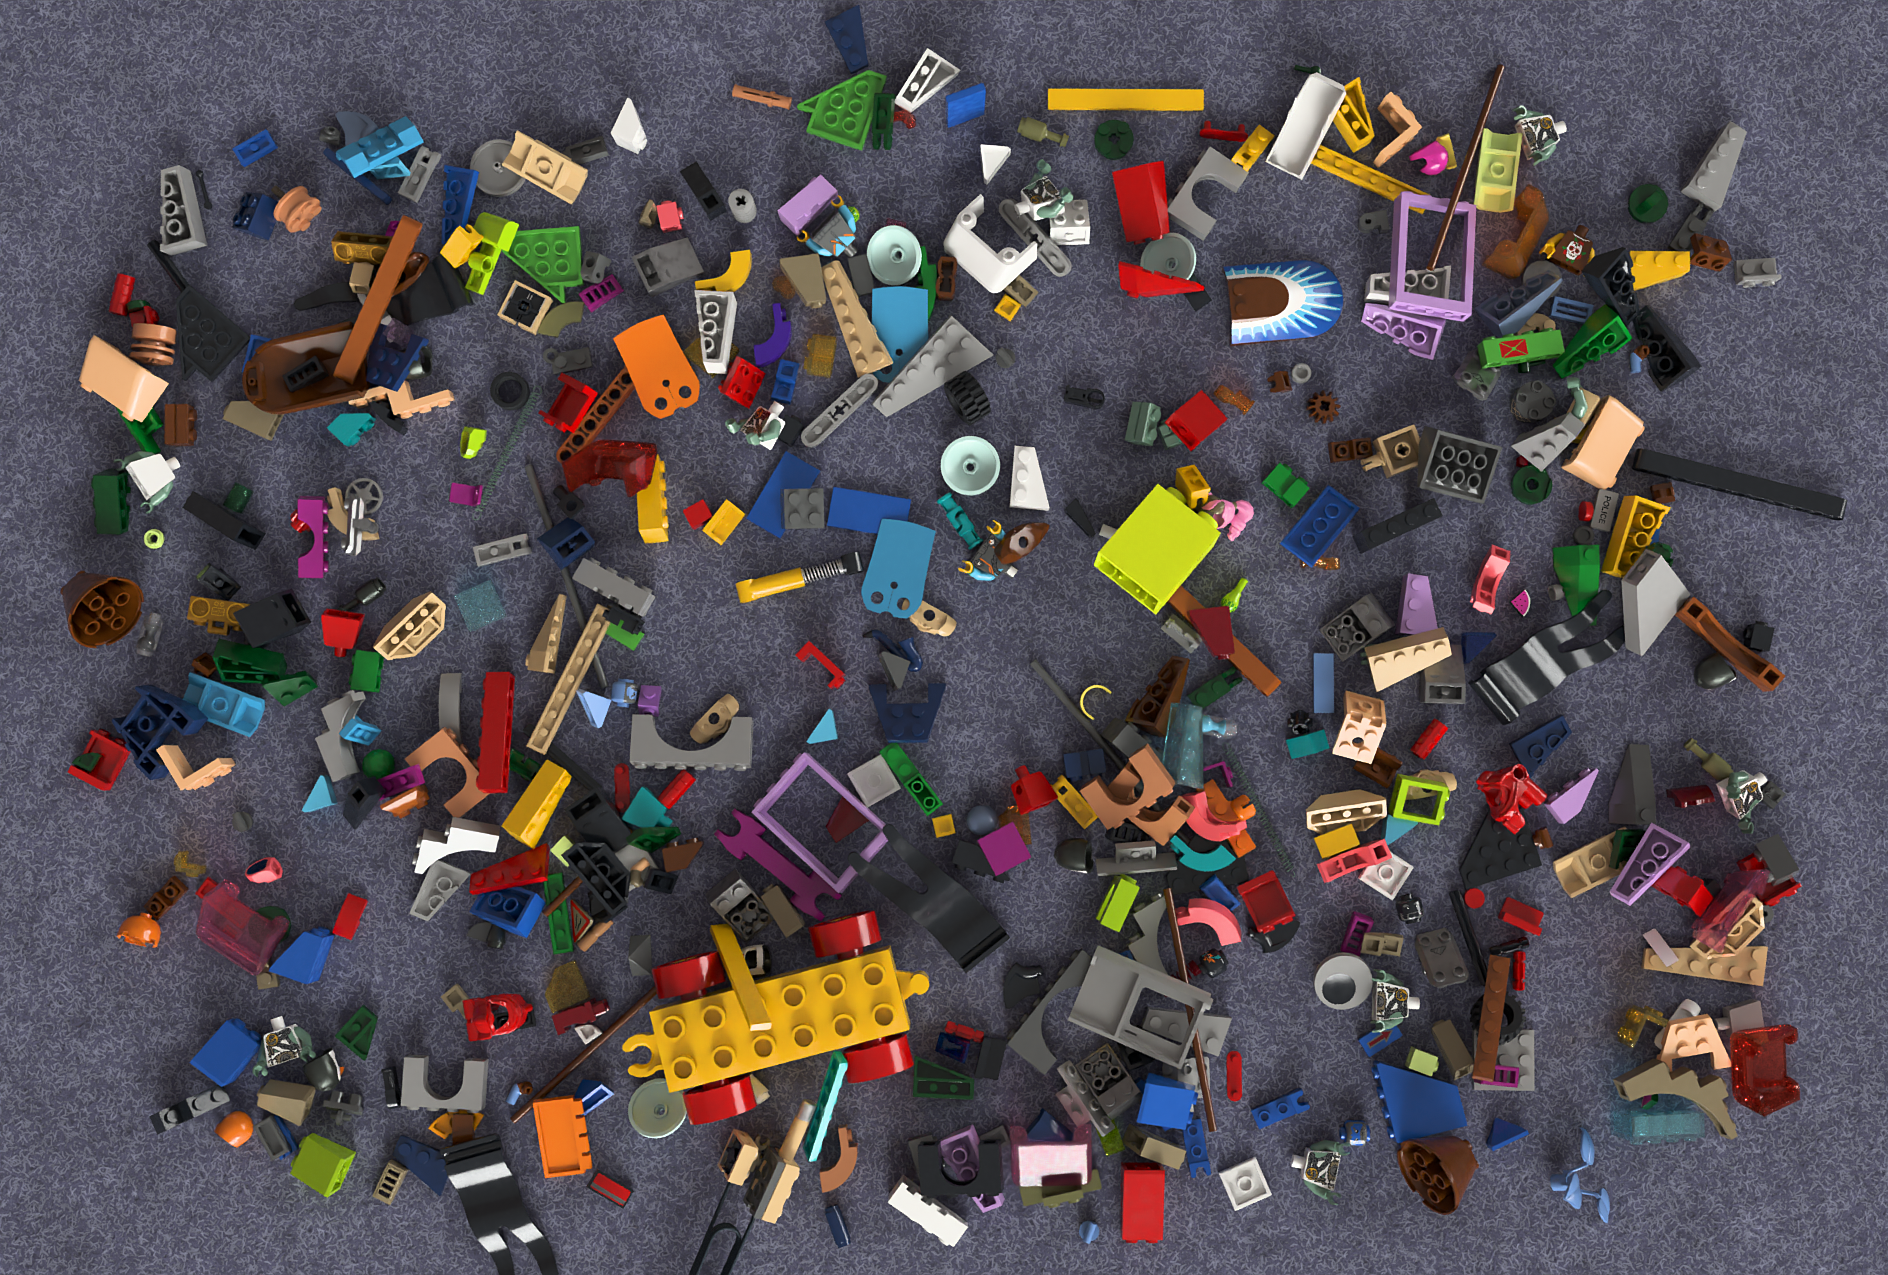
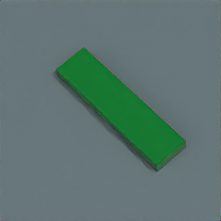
(559, 919)

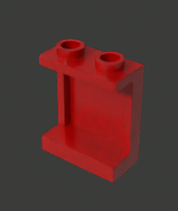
(570, 404)
(1196, 420)
(809, 649)
(110, 764)
(1772, 894)
(1266, 902)

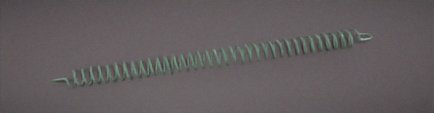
(487, 486)
(1258, 808)

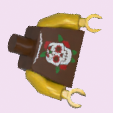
(1570, 250)

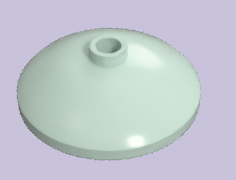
(1162, 253)
(884, 256)
(970, 451)
(649, 1101)

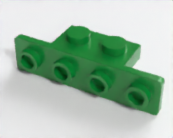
(143, 430)

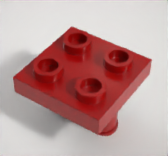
(742, 382)

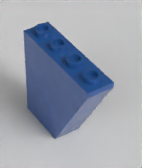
(1416, 1102)

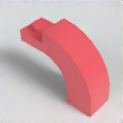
(1488, 579)
(1206, 824)
(1353, 859)
(1213, 914)

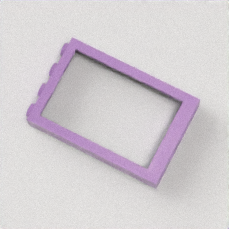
(1420, 303)
(775, 791)

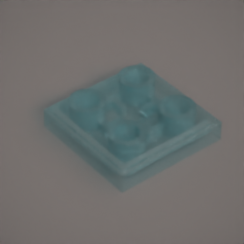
(480, 606)

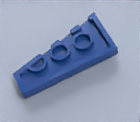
(459, 196)

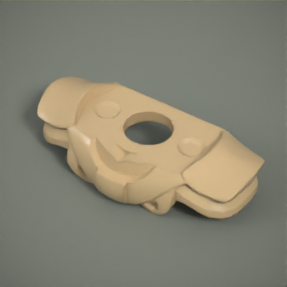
(941, 624)
(726, 709)
(1417, 792)

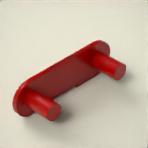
(1208, 132)
(622, 787)
(1234, 1076)

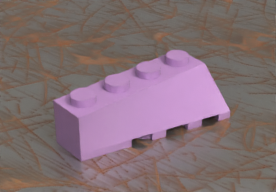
(962, 1154)

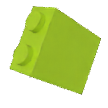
(322, 1164)

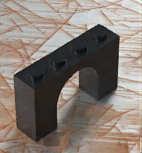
(1397, 525)
(936, 1182)

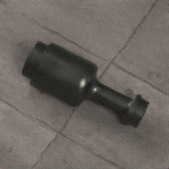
(365, 594)

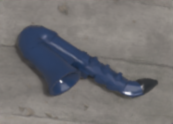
(907, 651)

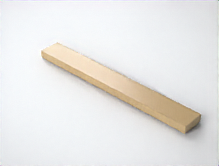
(569, 681)

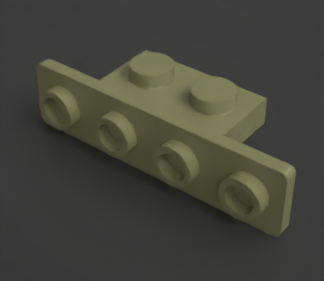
(1054, 1195)

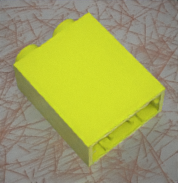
(1157, 547)

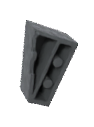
(1126, 738)

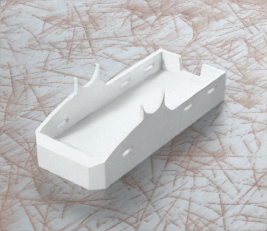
(1306, 125)

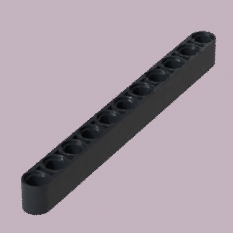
(1739, 484)

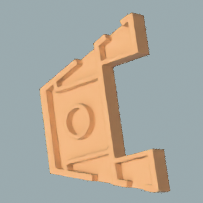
(1693, 1037)

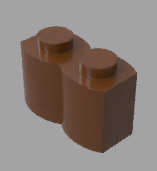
(946, 278)

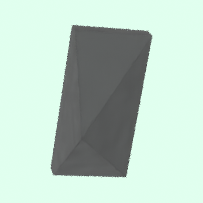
(894, 668)
(640, 955)

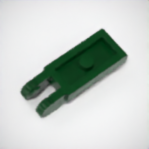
(883, 119)
(1213, 689)

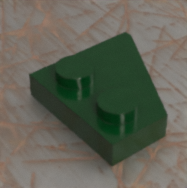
(290, 687)
(652, 838)
(1624, 845)
(359, 1032)

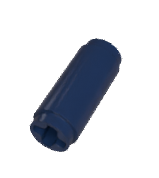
(837, 1226)

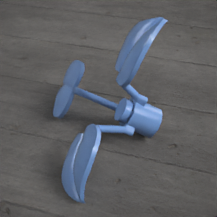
(1571, 1185)

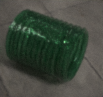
(238, 498)

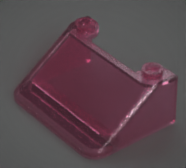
(1729, 906)
(237, 929)
(1051, 1162)

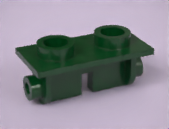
(527, 770)

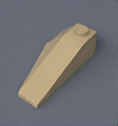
(545, 648)

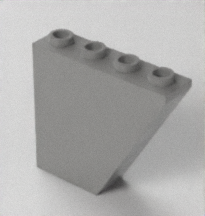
(1650, 600)

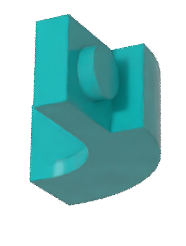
(1209, 861)

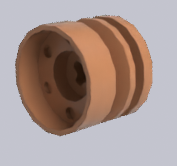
(153, 344)

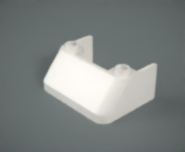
(978, 259)

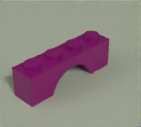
(312, 512)

